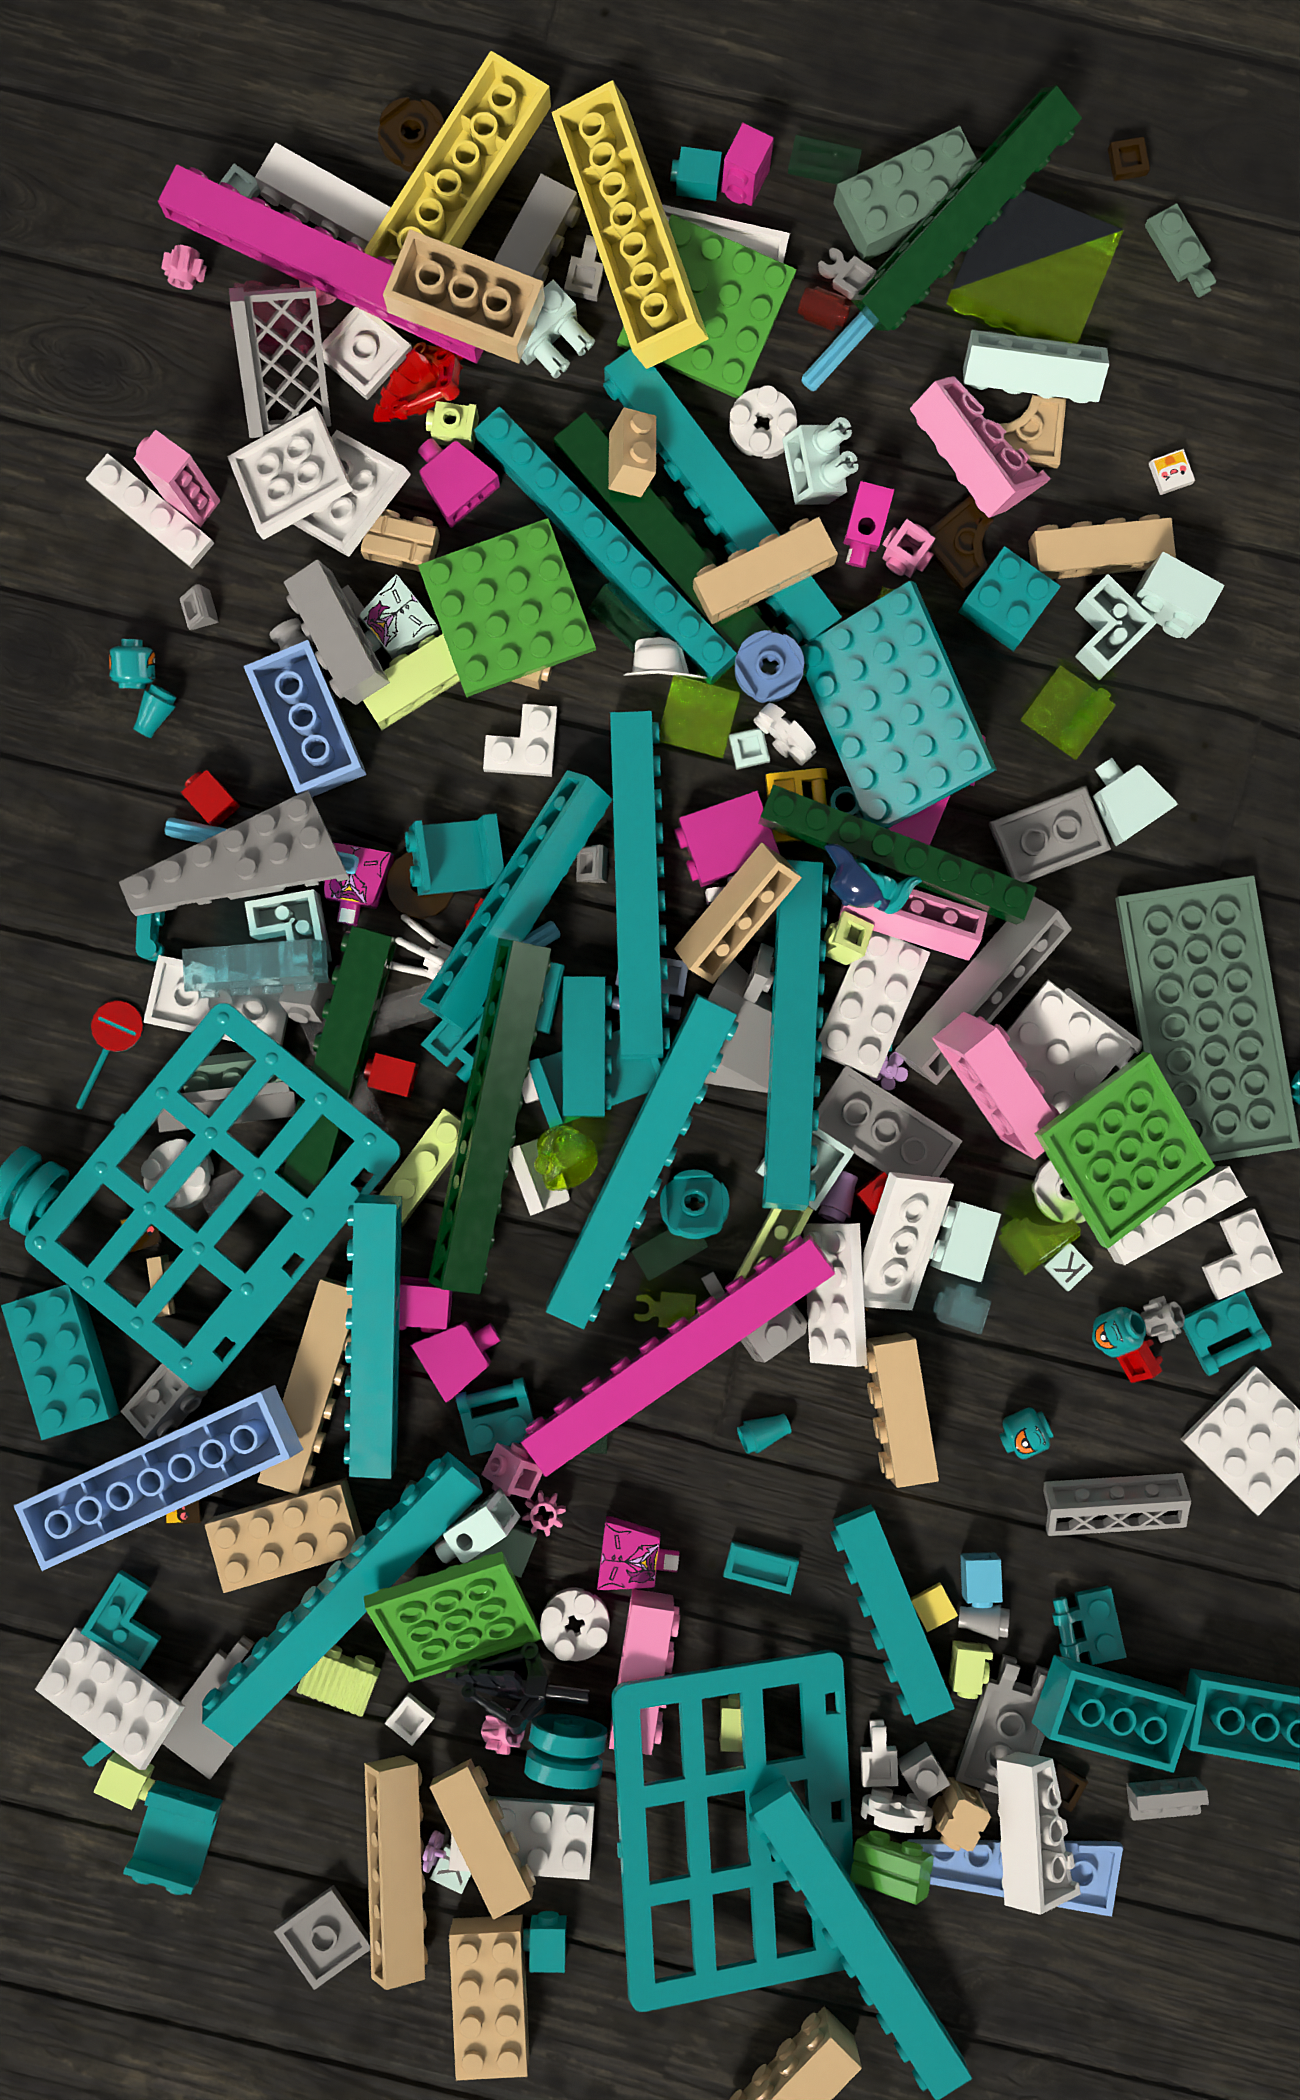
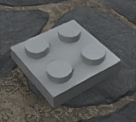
(323, 1937)

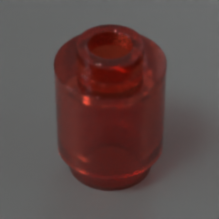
(823, 308)

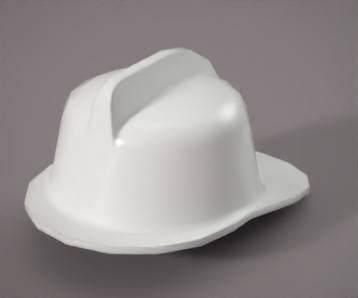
(661, 657)

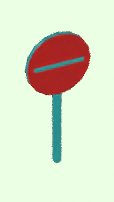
(115, 1028)

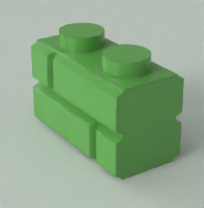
(892, 1867)

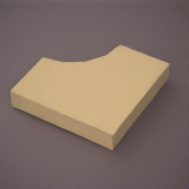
(1039, 431)

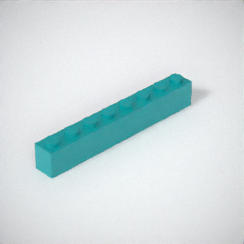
(517, 897)
(373, 1335)

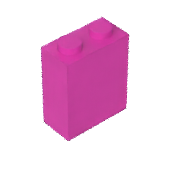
(723, 837)

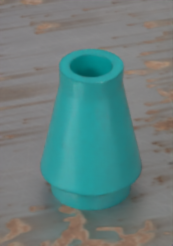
(154, 709)
(762, 1432)

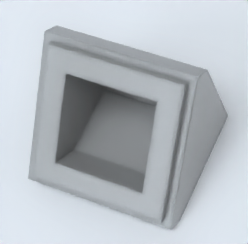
(198, 607)
(592, 864)

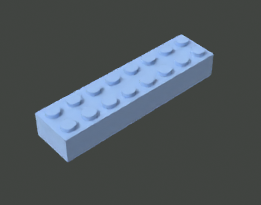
(158, 1478)

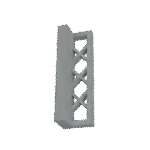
(272, 1102)
(1118, 1499)

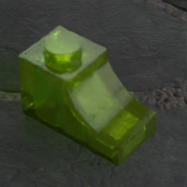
(1033, 1243)

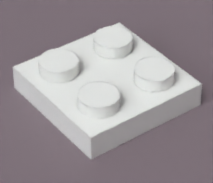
(364, 351)

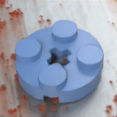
(774, 647)

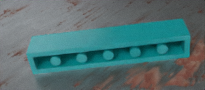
(893, 1614)

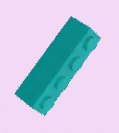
(584, 1046)

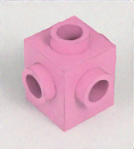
(911, 538)
(512, 1470)

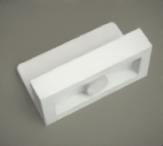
(531, 1183)

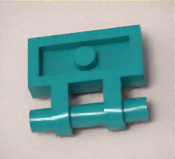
(448, 1043)
(1099, 1625)

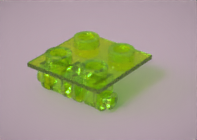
(1068, 712)
(698, 716)

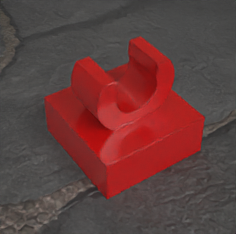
(1141, 1363)

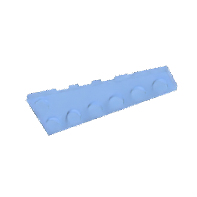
(982, 1870)

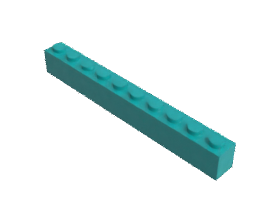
(714, 489)
(604, 544)
(637, 885)
(794, 1042)
(641, 1161)
(338, 1600)
(859, 1938)

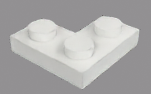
(532, 751)
(1251, 1257)

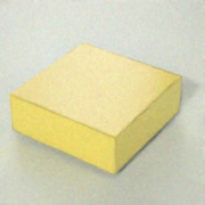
(933, 1607)

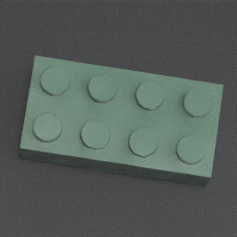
(895, 196)

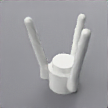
(433, 958)

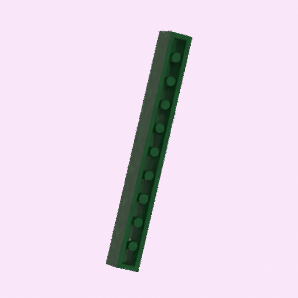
(653, 529)
(489, 1116)

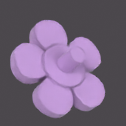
(890, 1072)
(432, 1851)

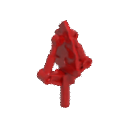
(420, 381)

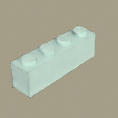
(1035, 366)

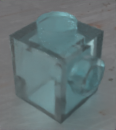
(962, 1308)

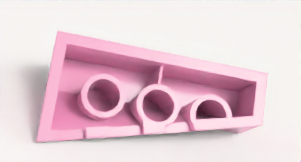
(976, 447)

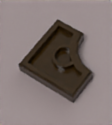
(959, 543)

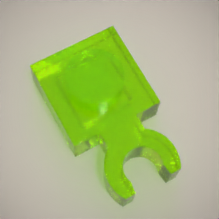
(669, 1308)

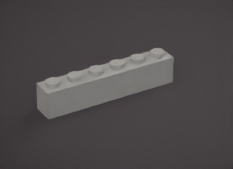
(986, 984)

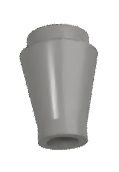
(985, 1621)

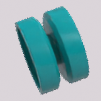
(28, 1188)
(565, 1751)

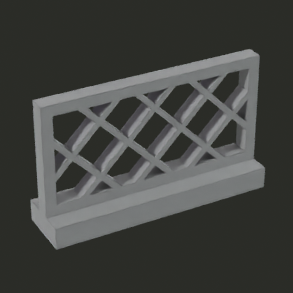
(250, 355)

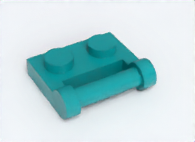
(1220, 1321)
(499, 1426)

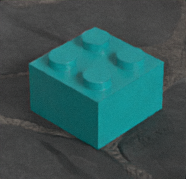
(1009, 598)

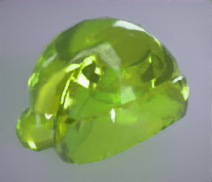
(565, 1158)

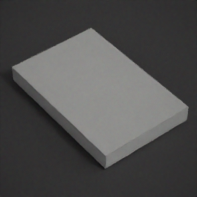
(1049, 835)

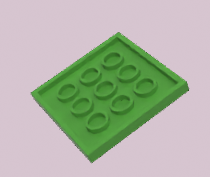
(738, 303)
(507, 607)
(1125, 1149)
(453, 1616)

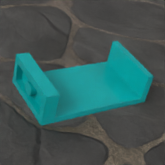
(627, 1079)

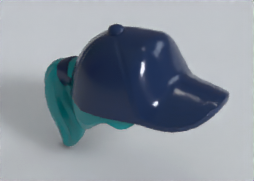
(862, 888)

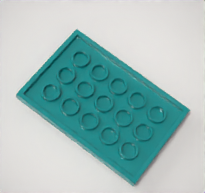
(895, 708)

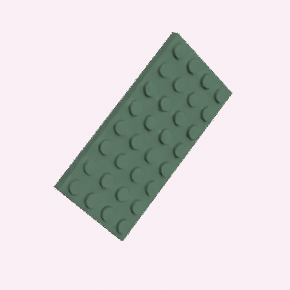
(1211, 1012)

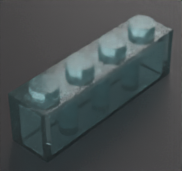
(255, 966)

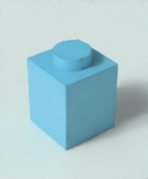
(981, 1579)

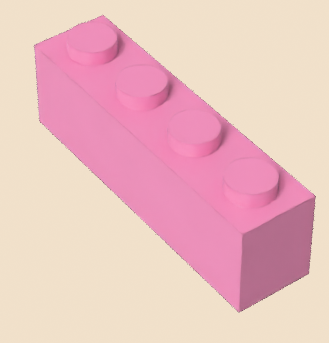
(176, 477)
(929, 923)

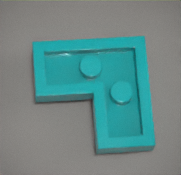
(114, 1625)

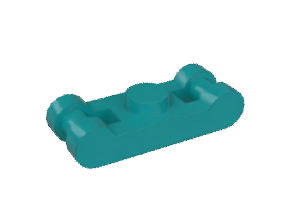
(148, 934)

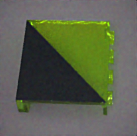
(1036, 269)

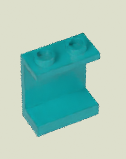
(455, 855)
(174, 1838)

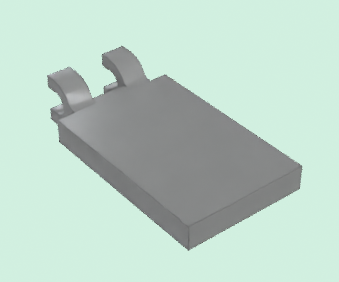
(1001, 1725)
(188, 1735)

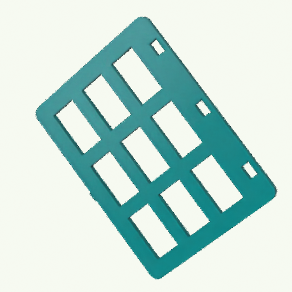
(266, 1283)
(826, 1780)

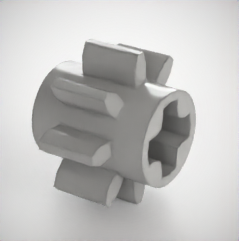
(1163, 1319)

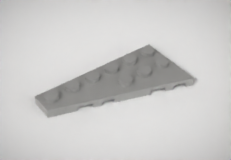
(250, 859)

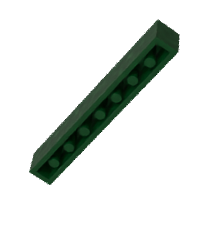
(967, 208)
(898, 855)
(342, 1046)

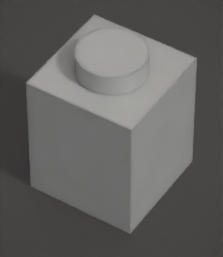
(306, 1005)
(923, 1772)

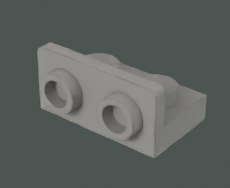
(161, 1404)
(1166, 1798)

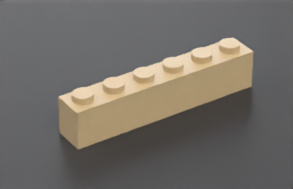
(312, 1384)
(395, 1871)

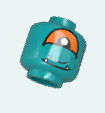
(132, 664)
(1118, 1331)
(1026, 1433)

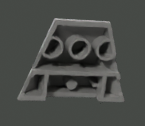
(747, 1054)

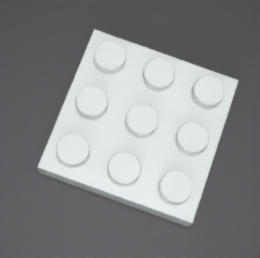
(289, 473)
(374, 485)
(1064, 1045)
(1250, 1440)

